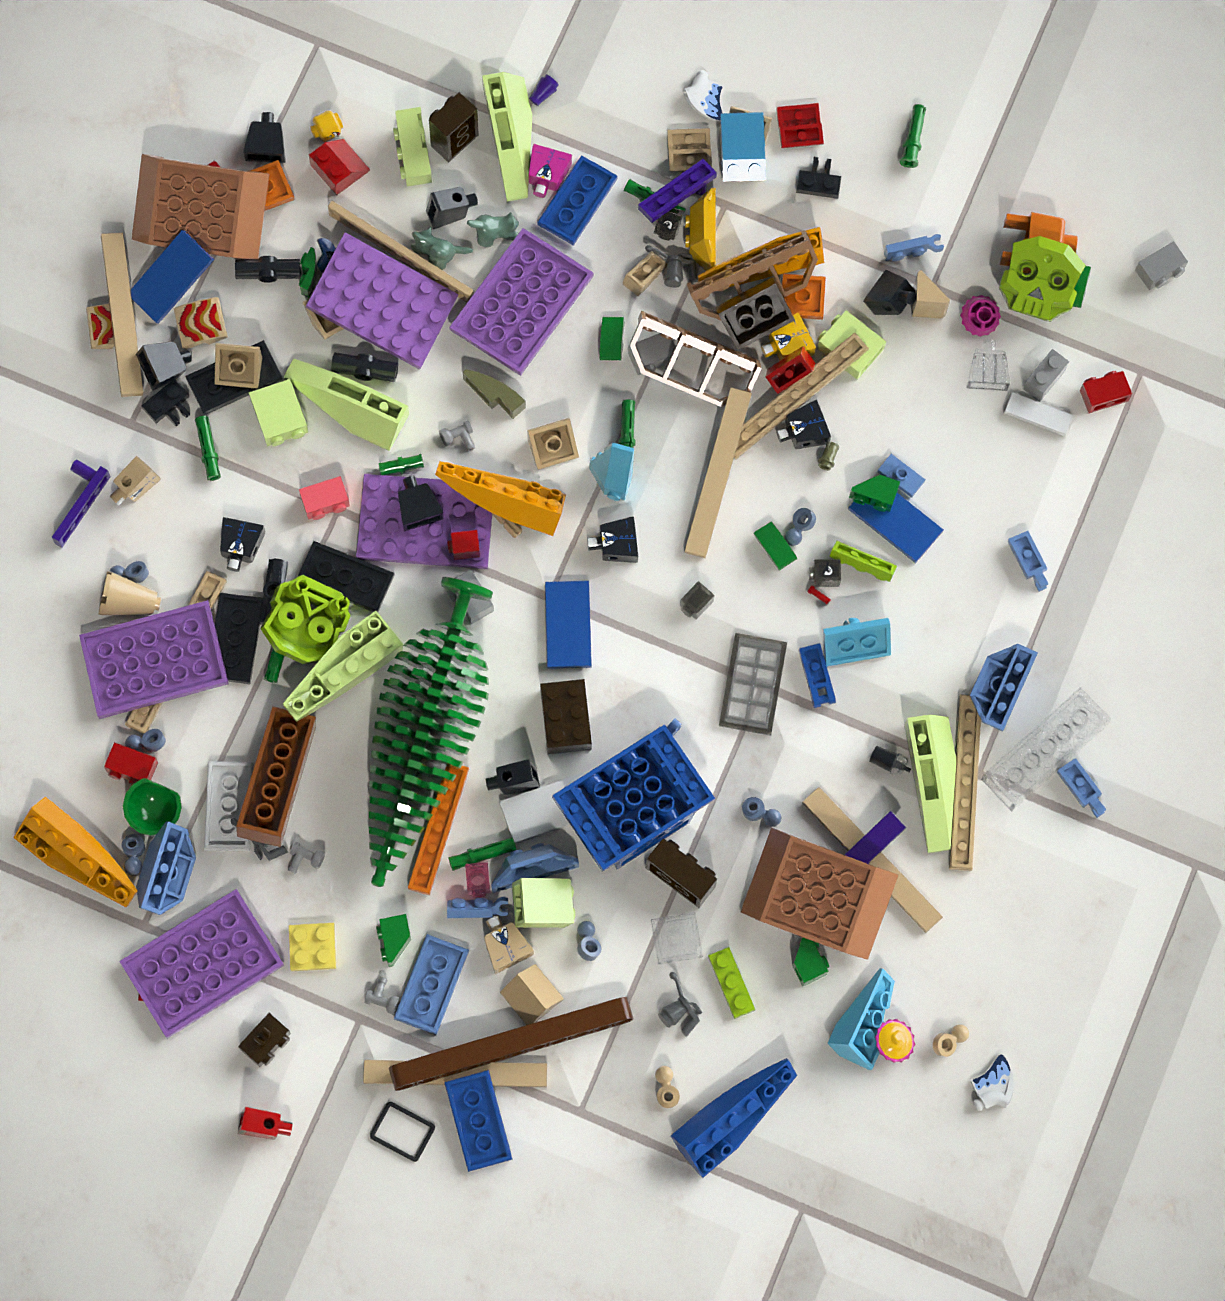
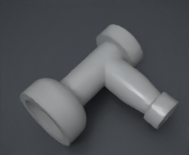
(463, 431)
(300, 853)
(375, 997)

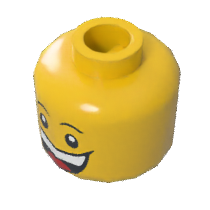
(326, 126)

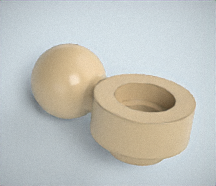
(958, 1034)
(664, 1076)

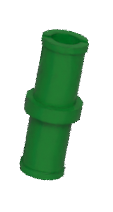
(401, 465)

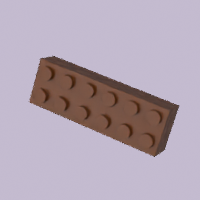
(276, 777)

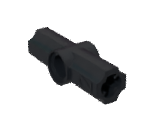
(267, 269)
(364, 367)
(275, 576)

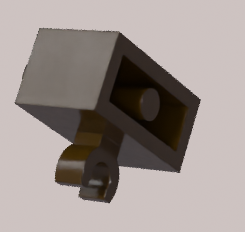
(265, 1040)

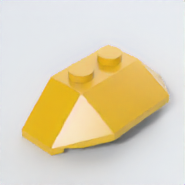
(702, 230)

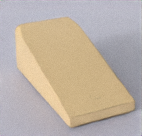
(644, 273)

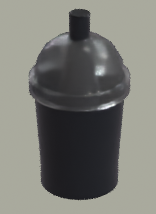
(889, 761)

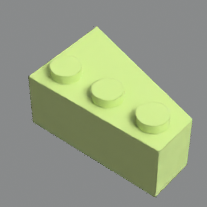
(412, 147)

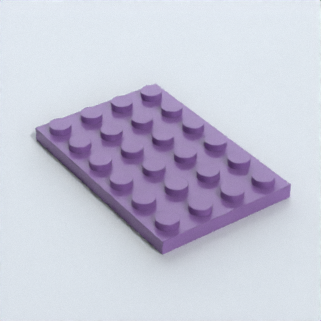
(382, 301)
(521, 301)
(382, 531)
(153, 659)
(201, 963)

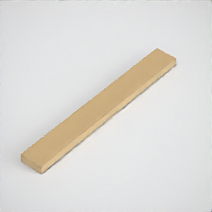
(399, 251)
(121, 314)
(800, 392)
(718, 473)
(208, 589)
(965, 786)
(848, 835)
(501, 1074)

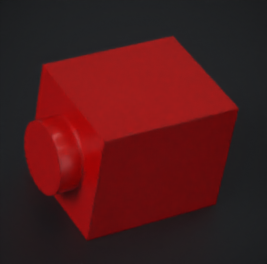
(464, 545)

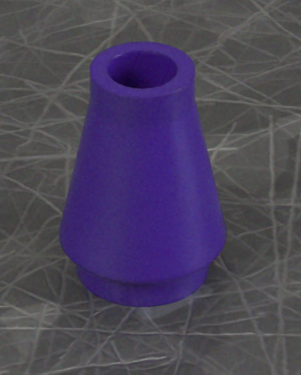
(543, 89)

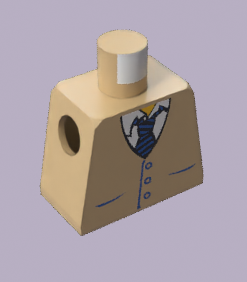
(134, 481)
(505, 945)

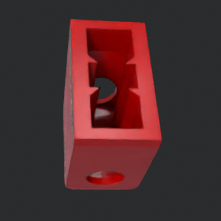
(253, 1124)

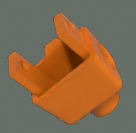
(1038, 225)

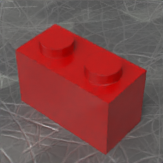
(790, 369)
(1105, 391)
(129, 764)

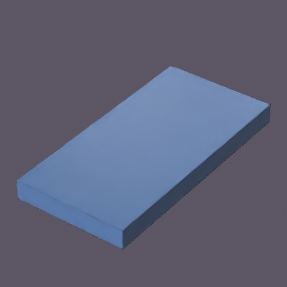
(431, 984)

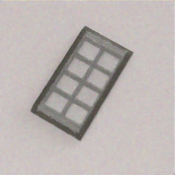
(753, 684)

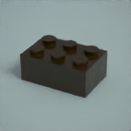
(453, 126)
(755, 313)
(565, 716)
(681, 872)

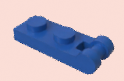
(817, 675)

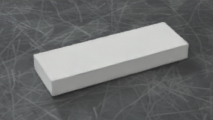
(1038, 414)

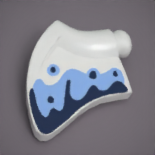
(705, 97)
(995, 1085)

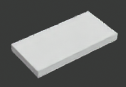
(224, 800)
(535, 811)

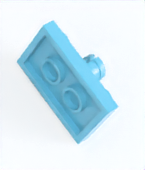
(857, 641)

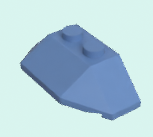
(1001, 684)
(535, 863)
(166, 869)

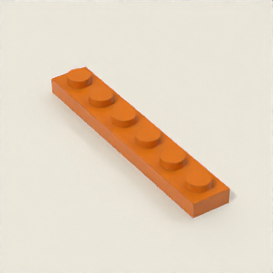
(437, 833)

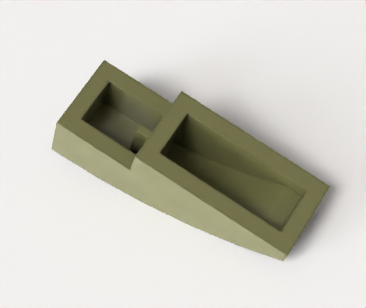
(495, 392)

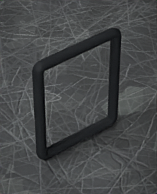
(393, 1148)

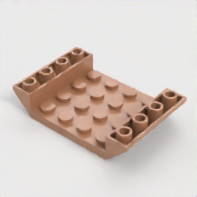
(211, 203)
(819, 894)

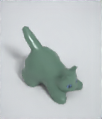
(491, 228)
(437, 249)

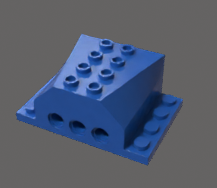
(634, 799)

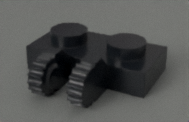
(819, 183)
(166, 401)

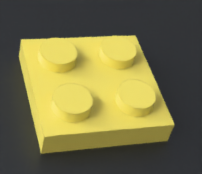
(312, 947)

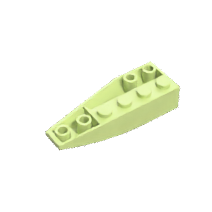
(511, 130)
(350, 403)
(345, 665)
(934, 776)

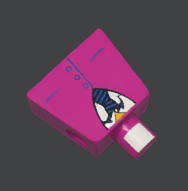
(548, 169)

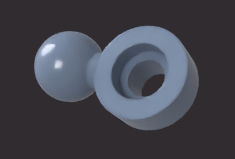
(794, 536)
(135, 571)
(152, 741)
(771, 817)
(133, 864)
(589, 947)

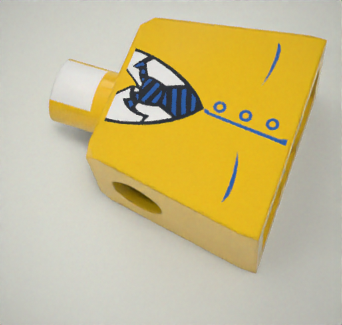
(789, 339)

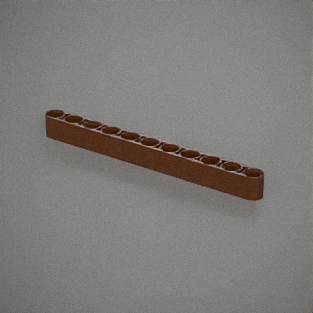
(510, 1043)

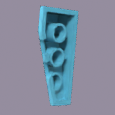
(613, 470)
(856, 1030)

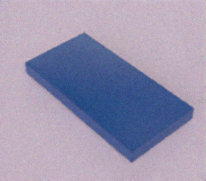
(577, 200)
(170, 276)
(902, 526)
(568, 624)
(478, 1120)

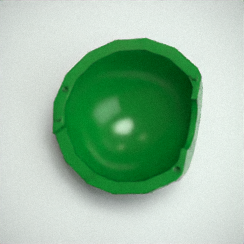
(150, 805)

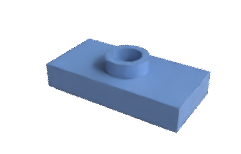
(895, 469)

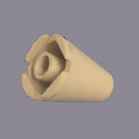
(126, 597)

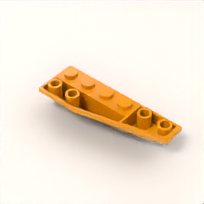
(794, 263)
(506, 496)
(73, 851)

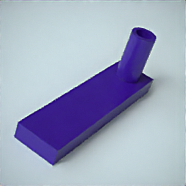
(689, 182)
(97, 481)
(877, 839)

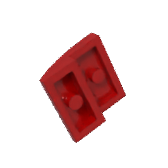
(799, 125)

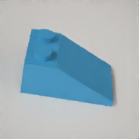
(742, 147)

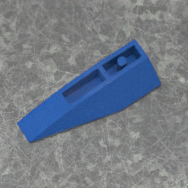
(731, 1117)

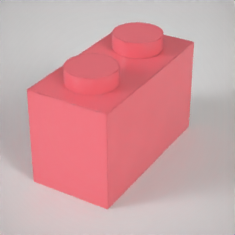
(324, 498)

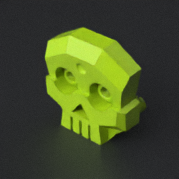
(1046, 261)
(299, 636)

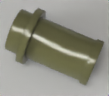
(826, 462)

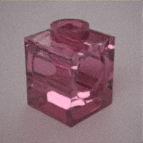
(474, 870)

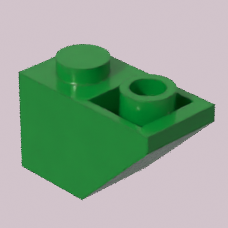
(877, 491)
(395, 936)
(809, 963)

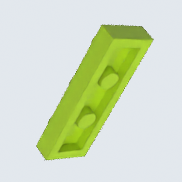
(863, 561)
(731, 983)

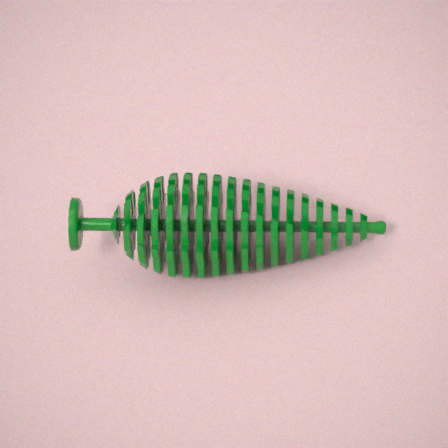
(425, 723)

